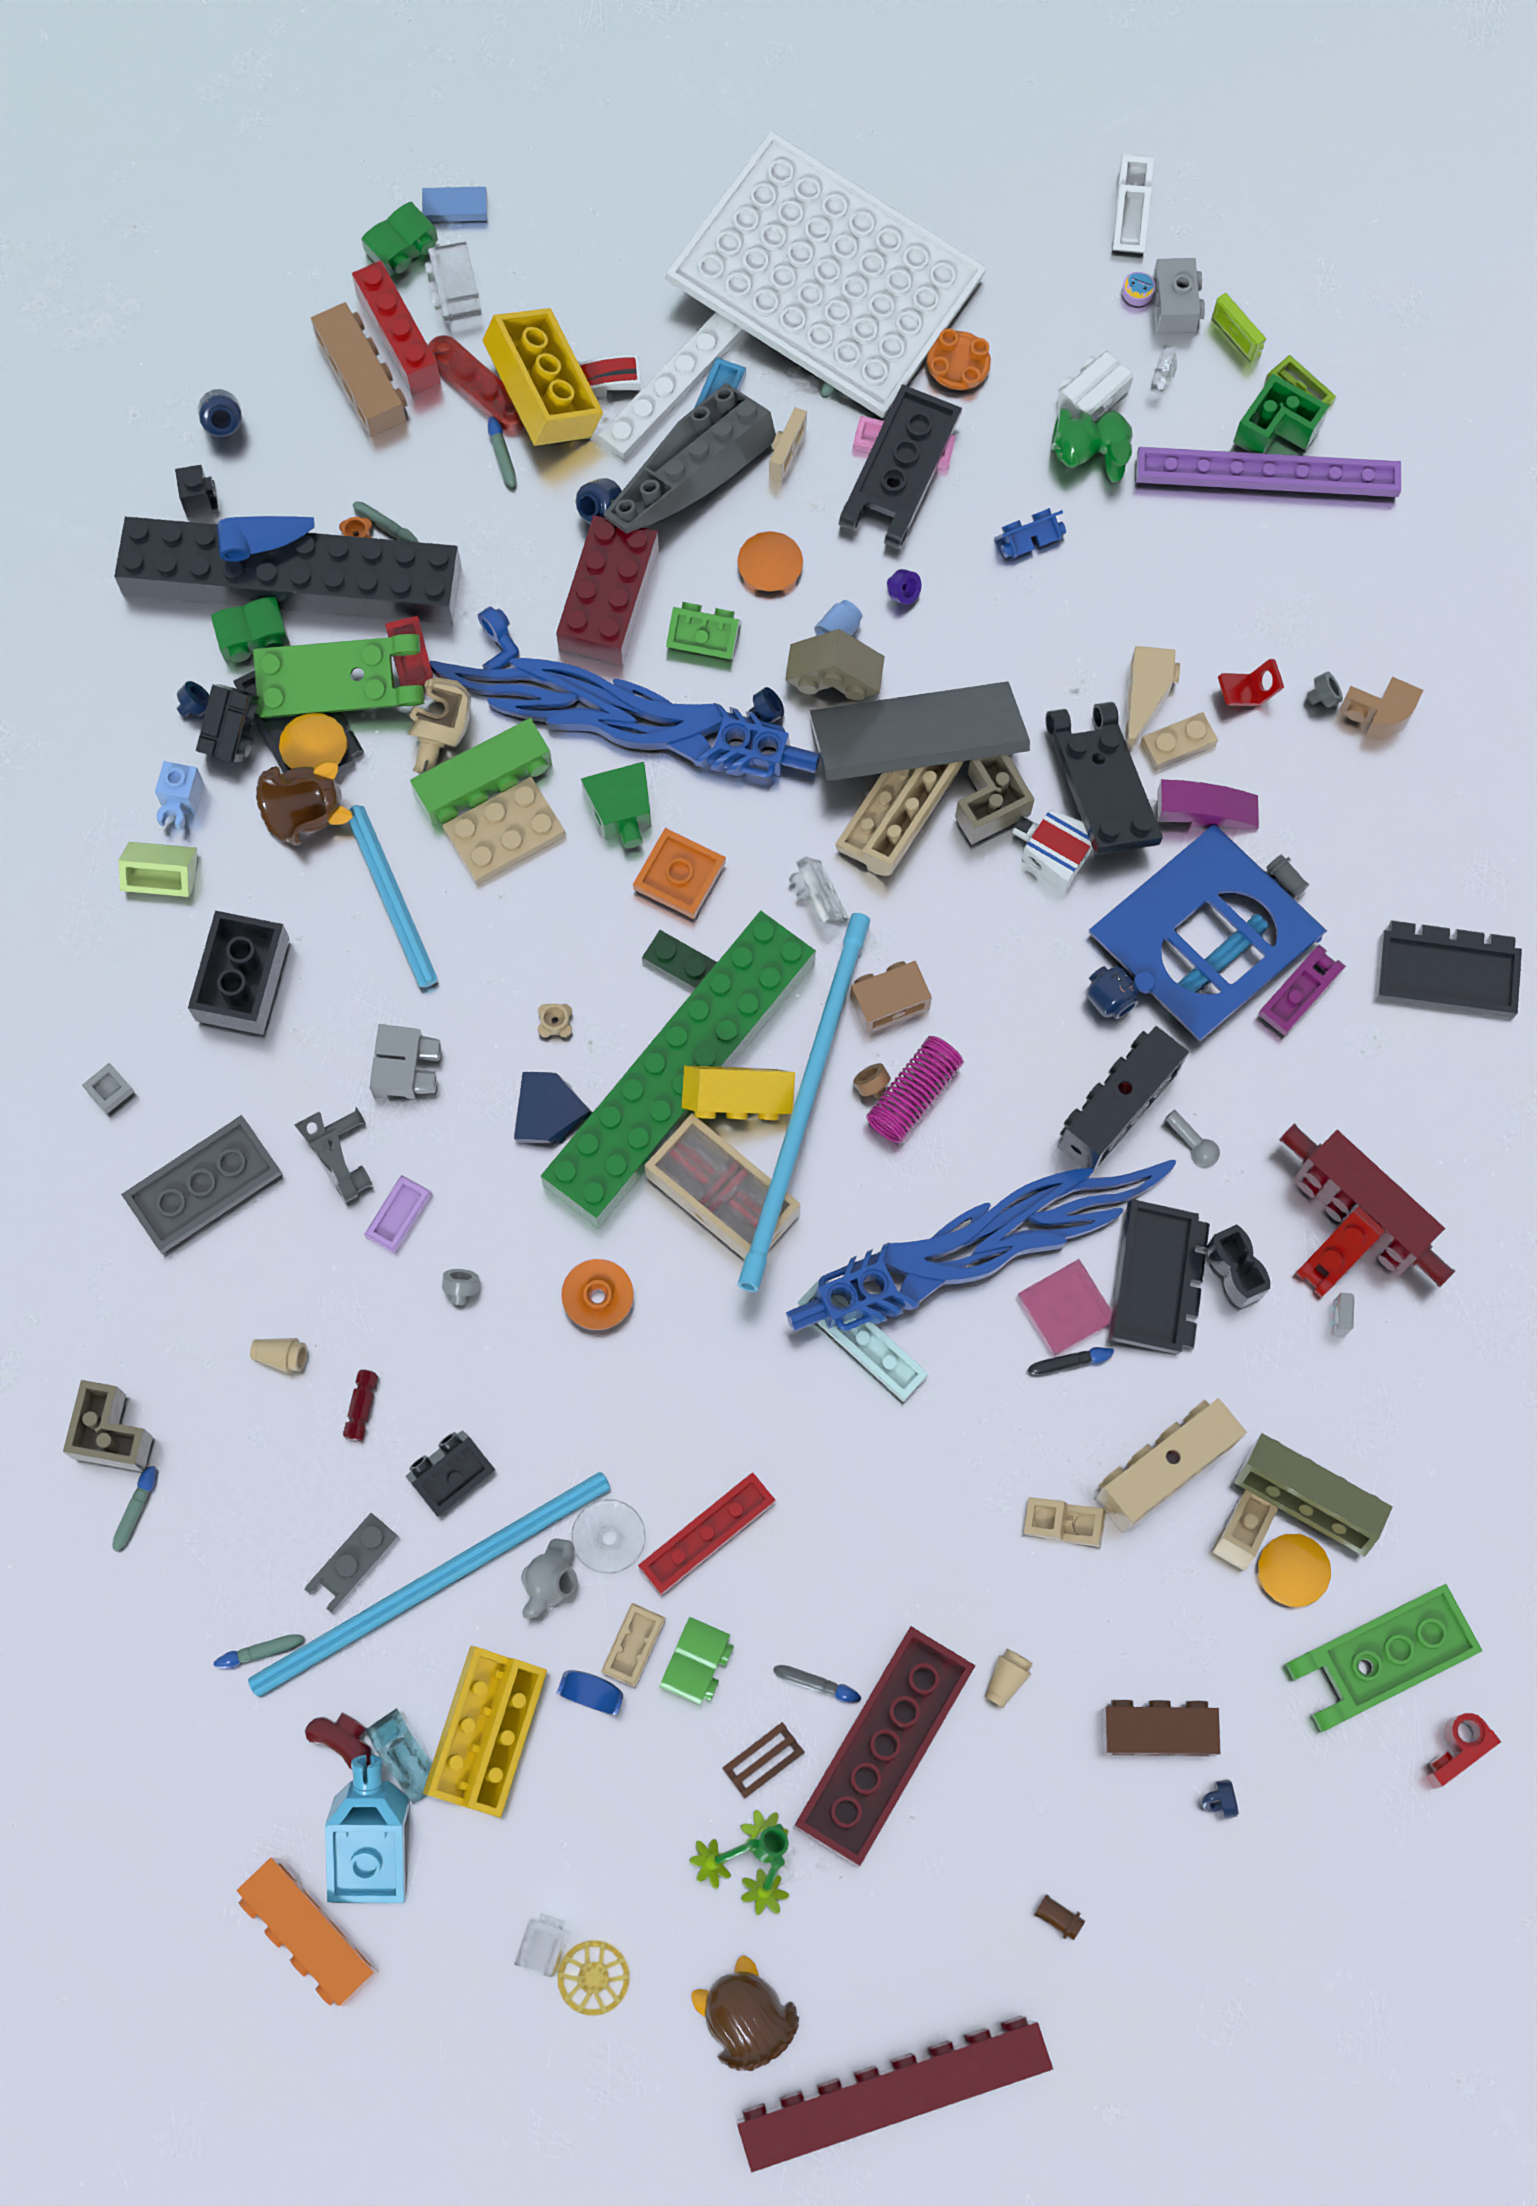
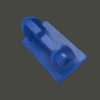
(1018, 537)

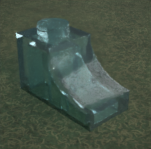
(401, 1753)

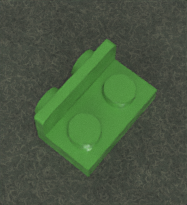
(702, 631)

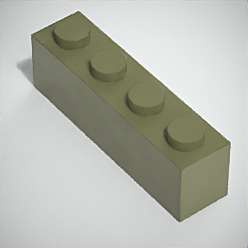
(1313, 1494)

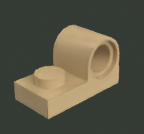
(1245, 1530)

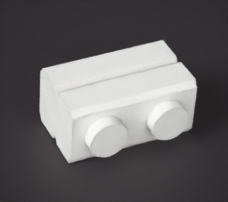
(1096, 387)

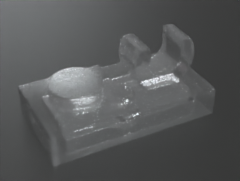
(821, 890)

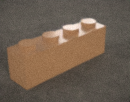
(359, 369)

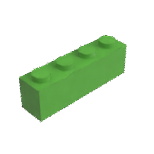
(481, 772)

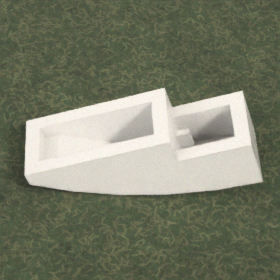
(1133, 203)

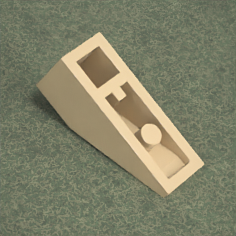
(1149, 686)

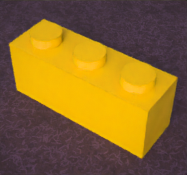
(738, 1091)

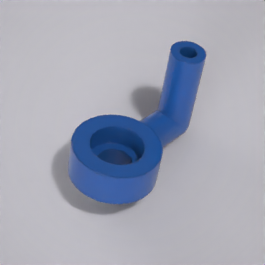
(495, 625)

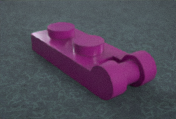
(1301, 990)

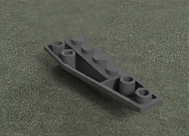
(694, 458)

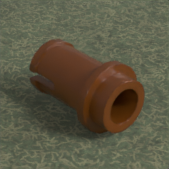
(1060, 1917)

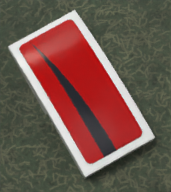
(612, 373)

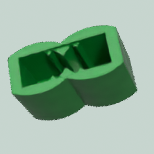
(400, 238)
(249, 628)

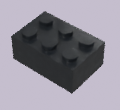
(238, 972)

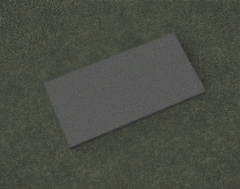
(919, 731)

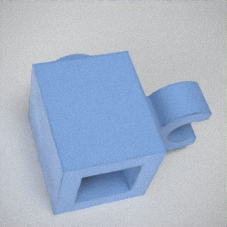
(178, 792)

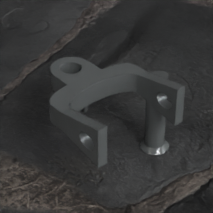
(332, 1159)

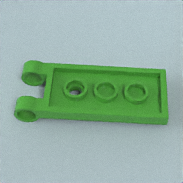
(320, 680)
(1402, 1649)

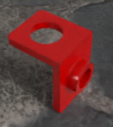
(1248, 688)

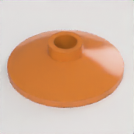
(593, 1277)

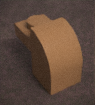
(1385, 714)

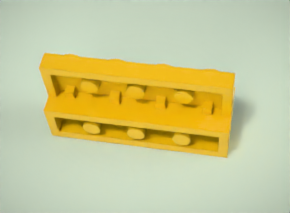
(485, 1731)

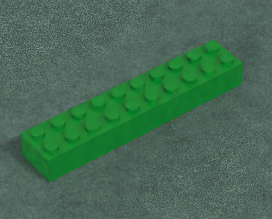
(646, 1103)

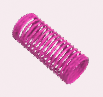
(941, 1056)

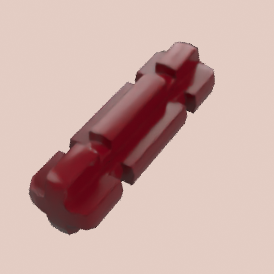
(360, 1405)

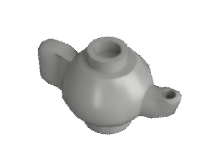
(549, 1577)

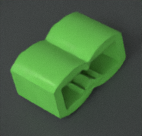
(695, 1662)

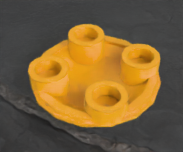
(312, 740)
(1294, 1570)

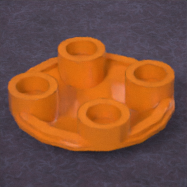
(959, 359)
(770, 562)

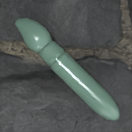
(384, 522)

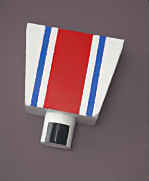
(1054, 847)

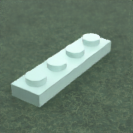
(875, 1351)

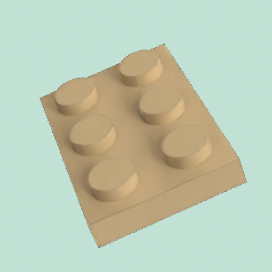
(504, 830)

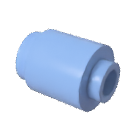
(841, 616)

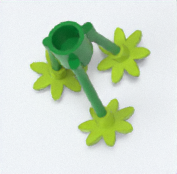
(768, 1845)

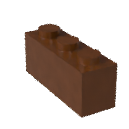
(1160, 1729)

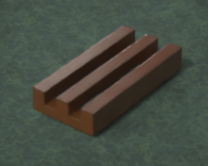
(737, 1779)

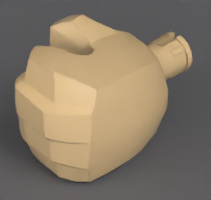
(440, 730)

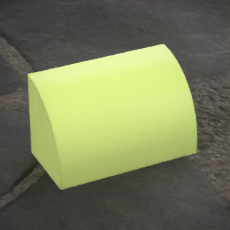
(157, 869)

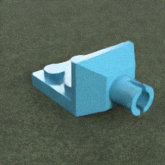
(366, 1838)

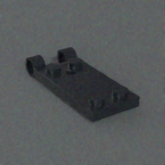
(905, 451)
(1107, 793)

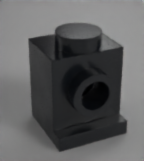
(196, 491)

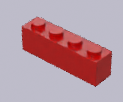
(396, 328)

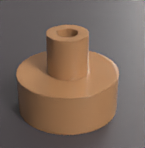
(872, 1080)

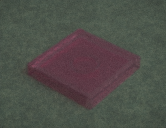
(1066, 1307)

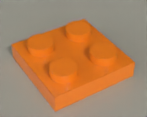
(679, 873)

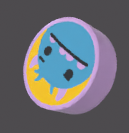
(1138, 288)

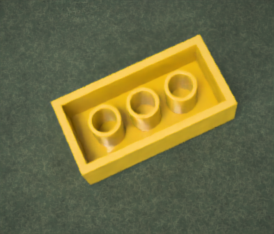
(542, 376)

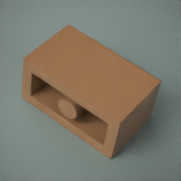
(890, 995)

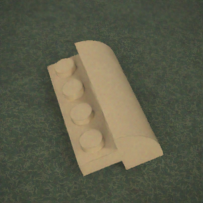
(894, 815)

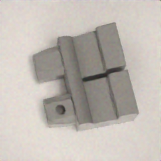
(399, 1061)

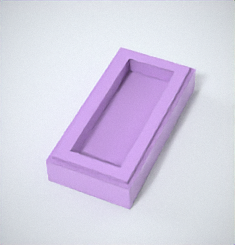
(398, 1214)

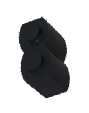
(1233, 1258)

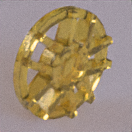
(593, 1978)

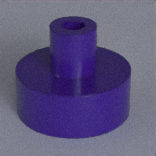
(904, 586)

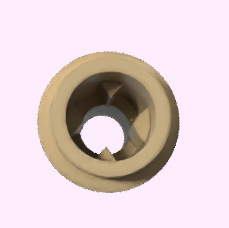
(280, 1353)
(1008, 1676)

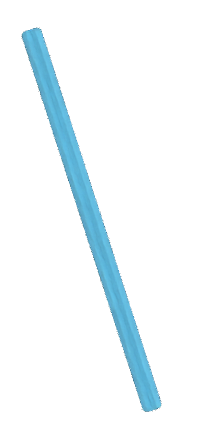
(428, 1584)

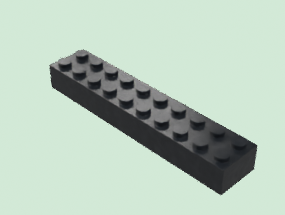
(306, 575)

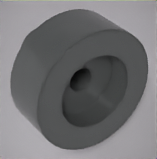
(1325, 690)

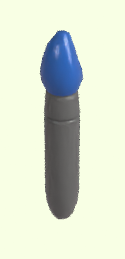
(840, 1691)

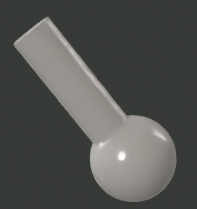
(1204, 1151)

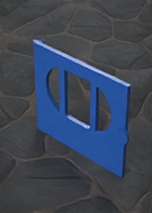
(1195, 877)

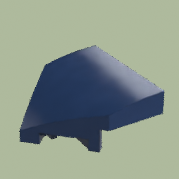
(547, 1108)

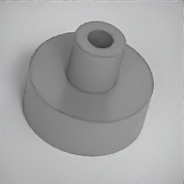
(460, 1284)

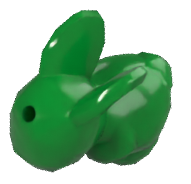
(1081, 438)

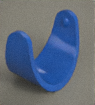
(590, 1691)

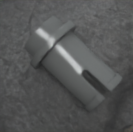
(1287, 875)

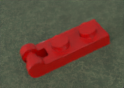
(1341, 1250)

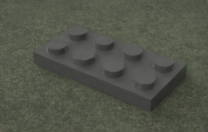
(201, 1184)

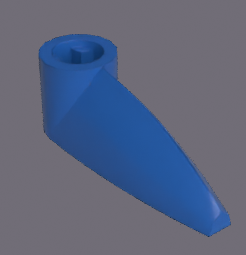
(255, 534)

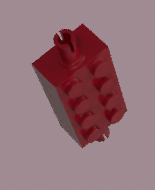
(1347, 1179)

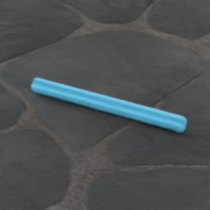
(392, 897)

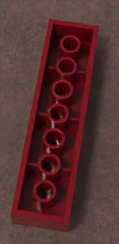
(893, 2094)

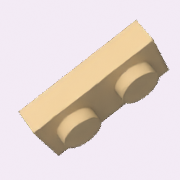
(1179, 741)

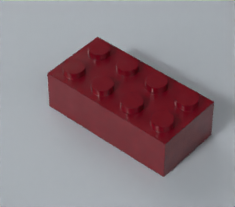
(607, 592)

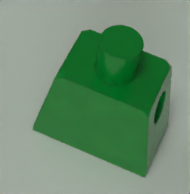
(620, 802)

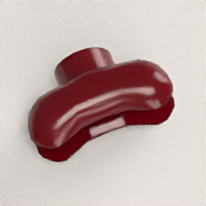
(341, 1736)

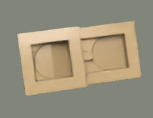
(1064, 1522)

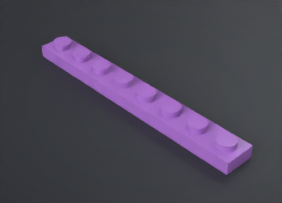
(1268, 471)

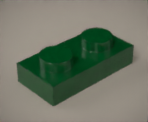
(677, 960)

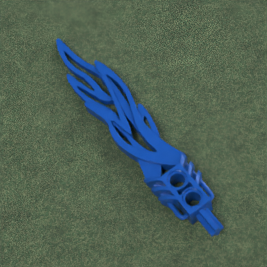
(609, 717)
(925, 1277)

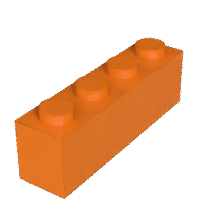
(306, 1932)

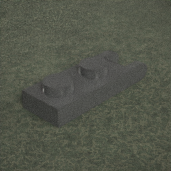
(354, 1560)

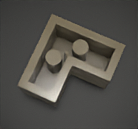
(835, 662)
(999, 798)
(96, 1431)

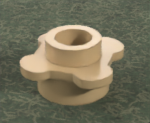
(550, 1011)

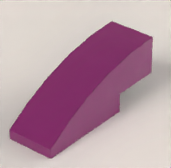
(1206, 805)

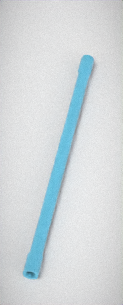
(757, 1256)

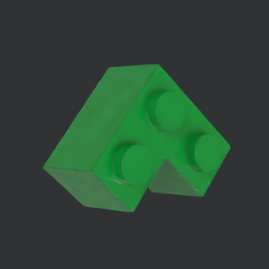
(1280, 411)

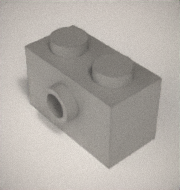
(1177, 295)

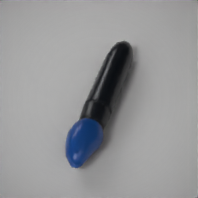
(1072, 1360)

